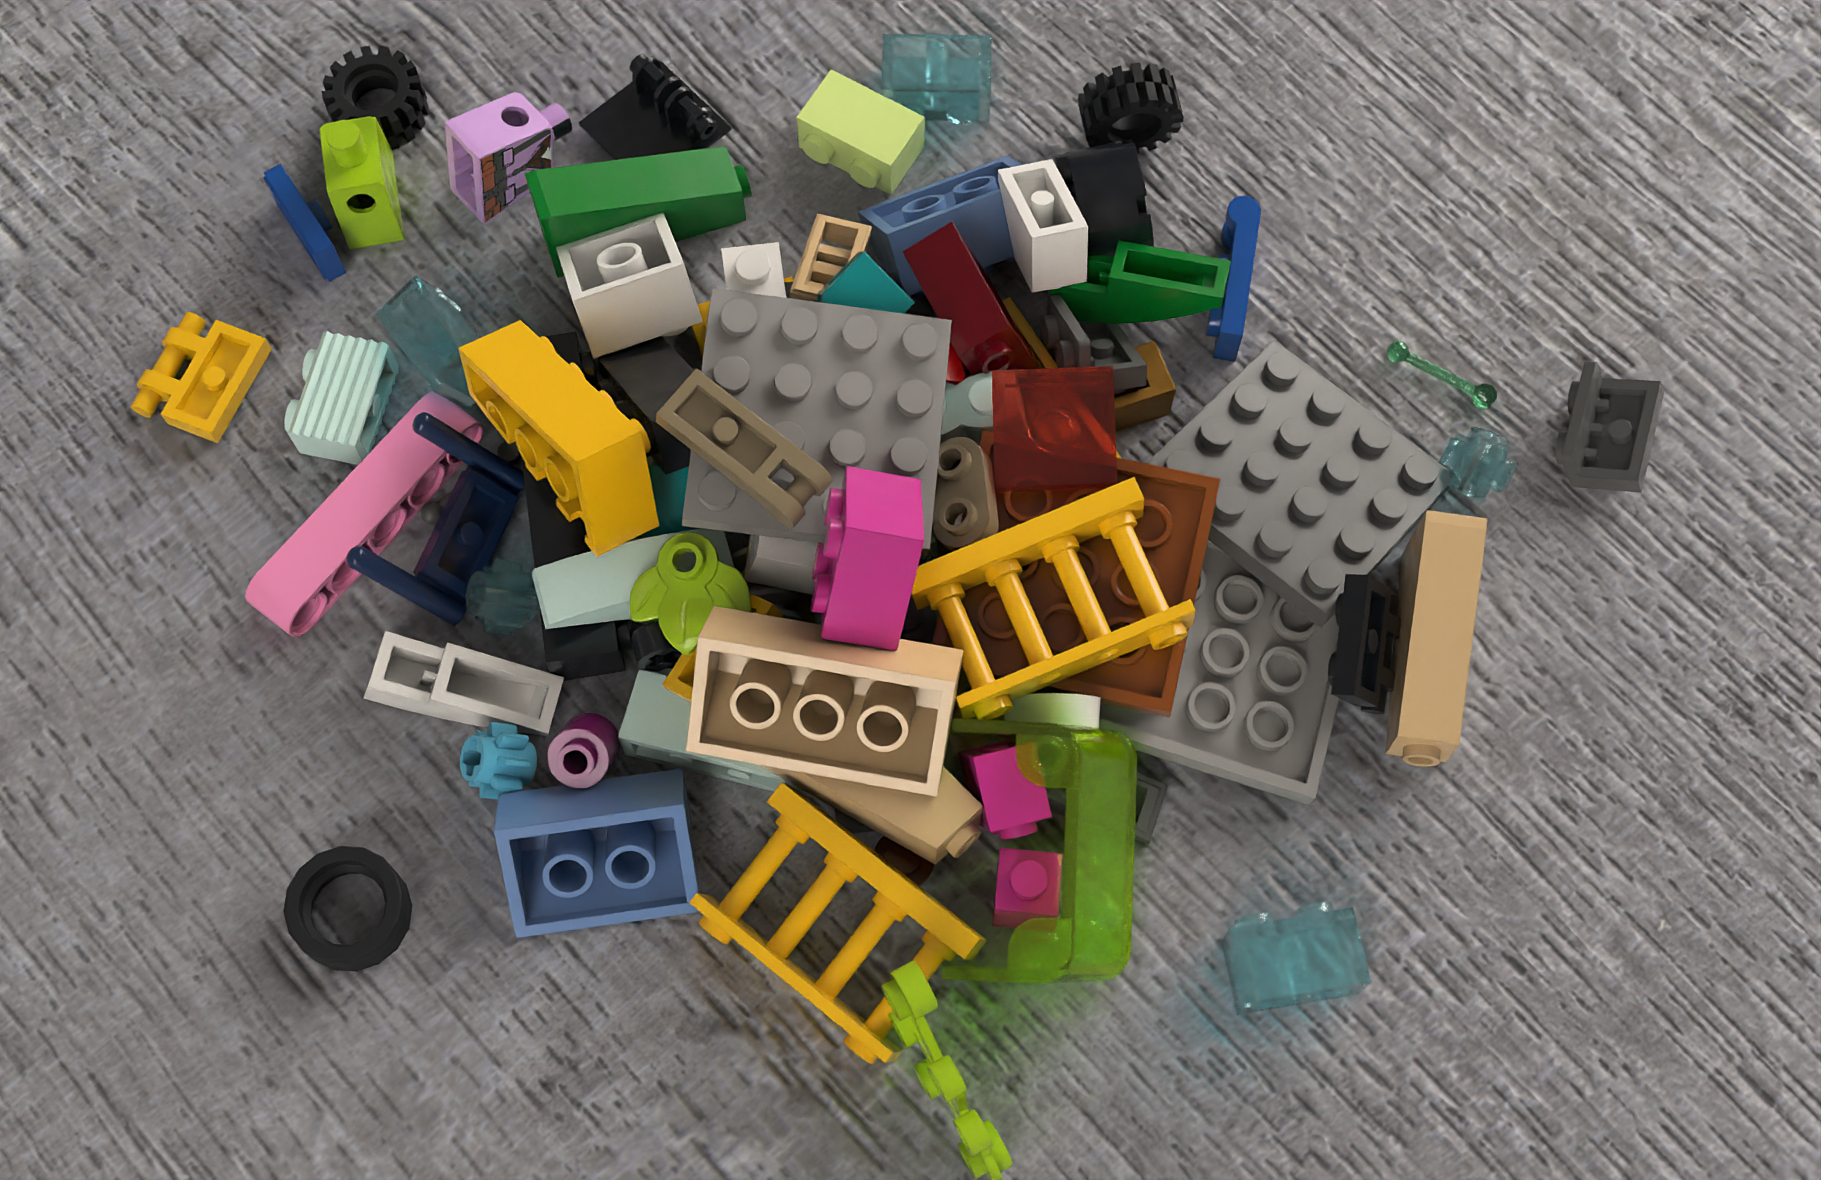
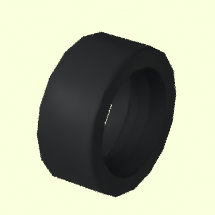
(319, 873)

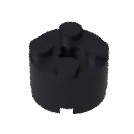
(1109, 194)

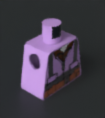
(495, 148)

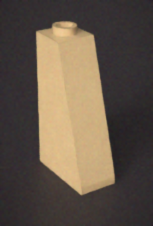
(1436, 636)
(914, 820)

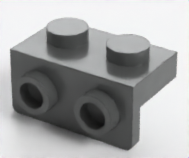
(1091, 345)
(1609, 431)

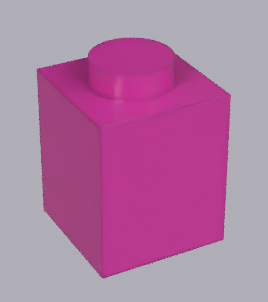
(1026, 886)

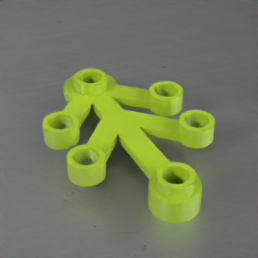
(911, 1000)

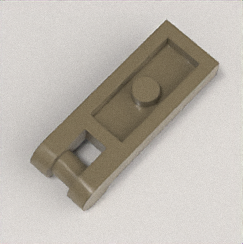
(742, 447)

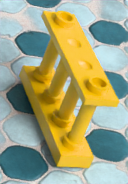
(1057, 540)
(846, 860)

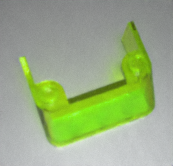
(1099, 845)

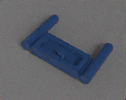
(464, 532)

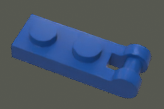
(1240, 239)

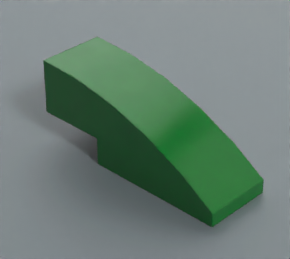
(1146, 285)

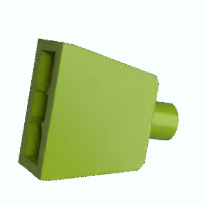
(361, 162)

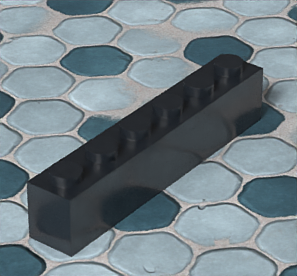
(576, 649)

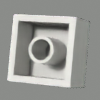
(629, 285)

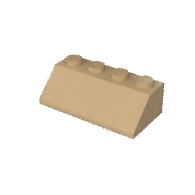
(819, 705)

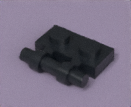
(1366, 633)

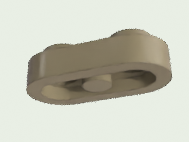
(962, 490)

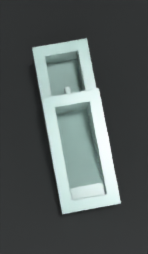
(599, 588)

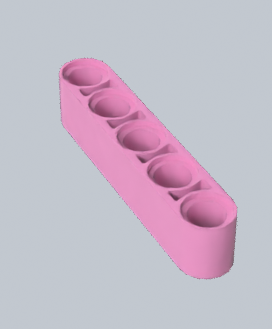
(362, 511)

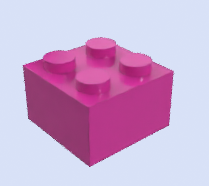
(868, 558)

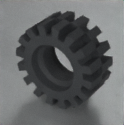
(372, 73)
(1131, 106)

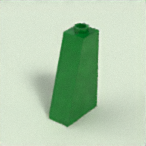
(691, 188)

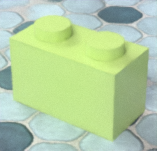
(860, 132)

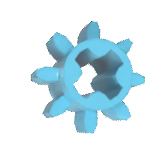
(498, 760)

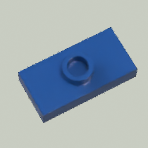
(307, 222)

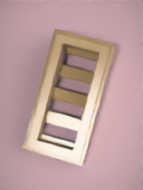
(830, 230)

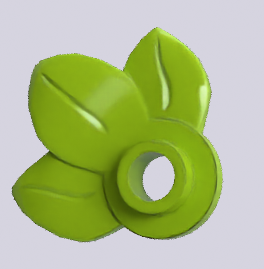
(687, 598)

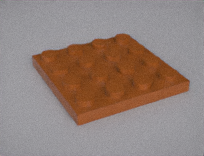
(1174, 541)

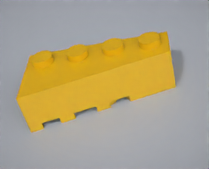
(565, 433)

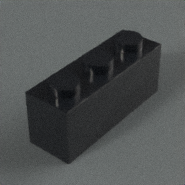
(640, 383)

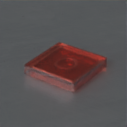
(1054, 429)

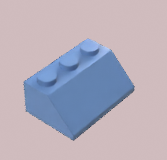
(966, 199)
(597, 853)

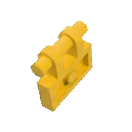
(213, 383)

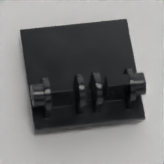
(653, 115)

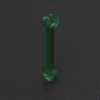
(1482, 395)

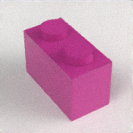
(1007, 798)

